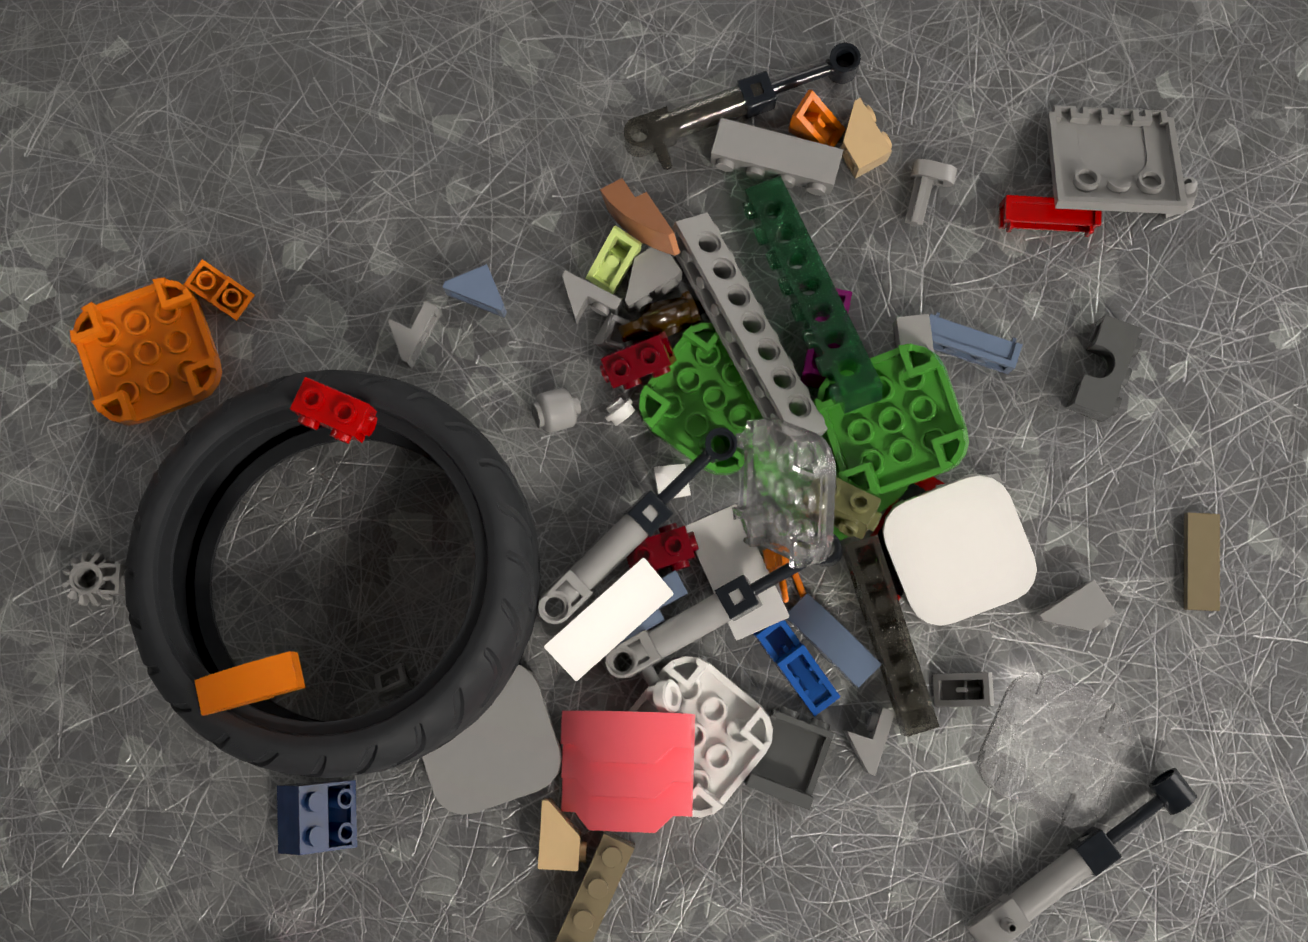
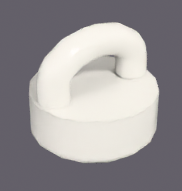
(664, 696)

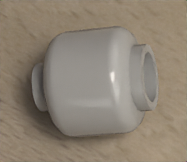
(555, 410)

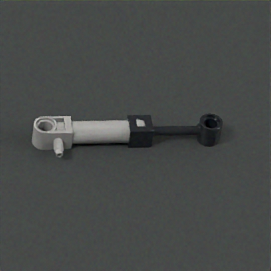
(637, 524)
(727, 604)
(1086, 856)

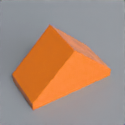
(815, 121)

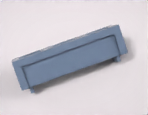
(974, 345)

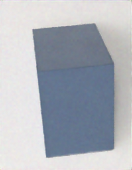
(476, 289)

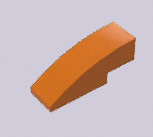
(250, 683)

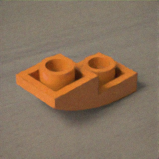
(219, 290)

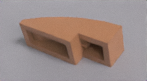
(639, 217)

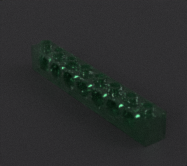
(851, 391)

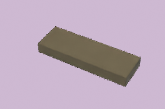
(1201, 561)

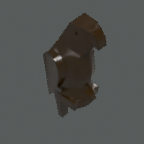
(664, 315)

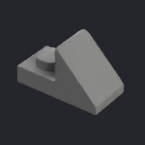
(583, 292)
(412, 341)
(870, 749)

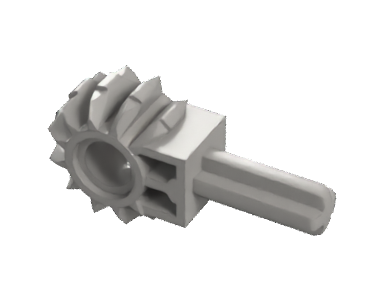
(109, 579)

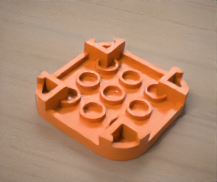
(147, 352)

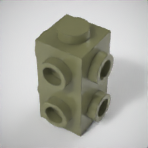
(855, 510)

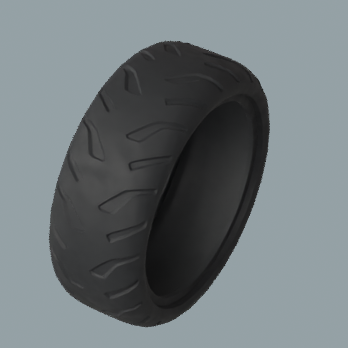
(177, 545)

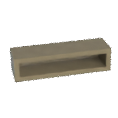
(596, 889)

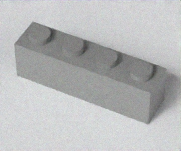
(775, 154)

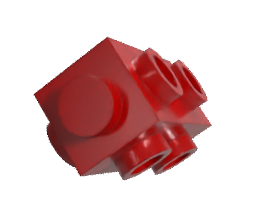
(337, 411)

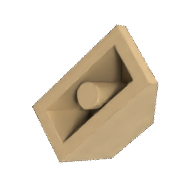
(559, 840)

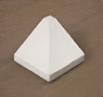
(666, 474)

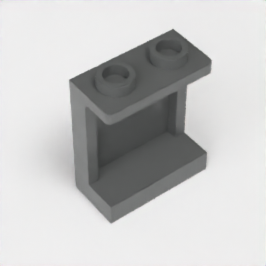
(793, 759)

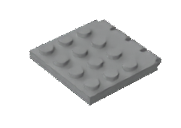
(1115, 160)

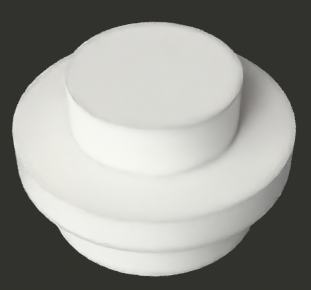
(619, 410)

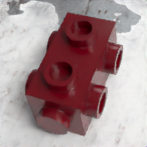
(637, 360)
(668, 549)

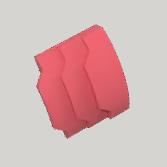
(627, 768)

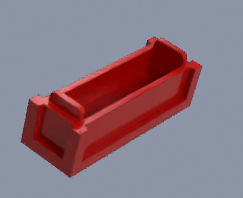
(1040, 214)

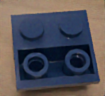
(316, 817)

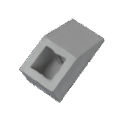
(651, 275)

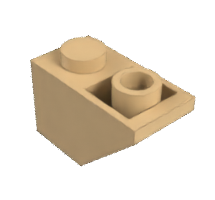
(863, 142)

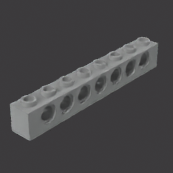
(734, 311)

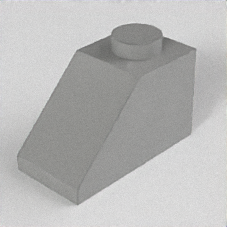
(1079, 610)

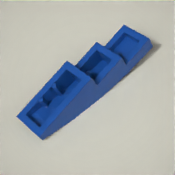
(797, 666)

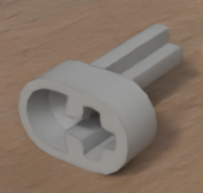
(925, 175)

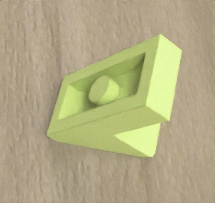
(614, 260)

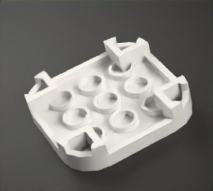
(959, 549)
(729, 730)

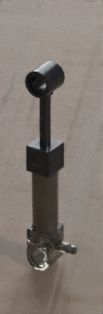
(748, 98)

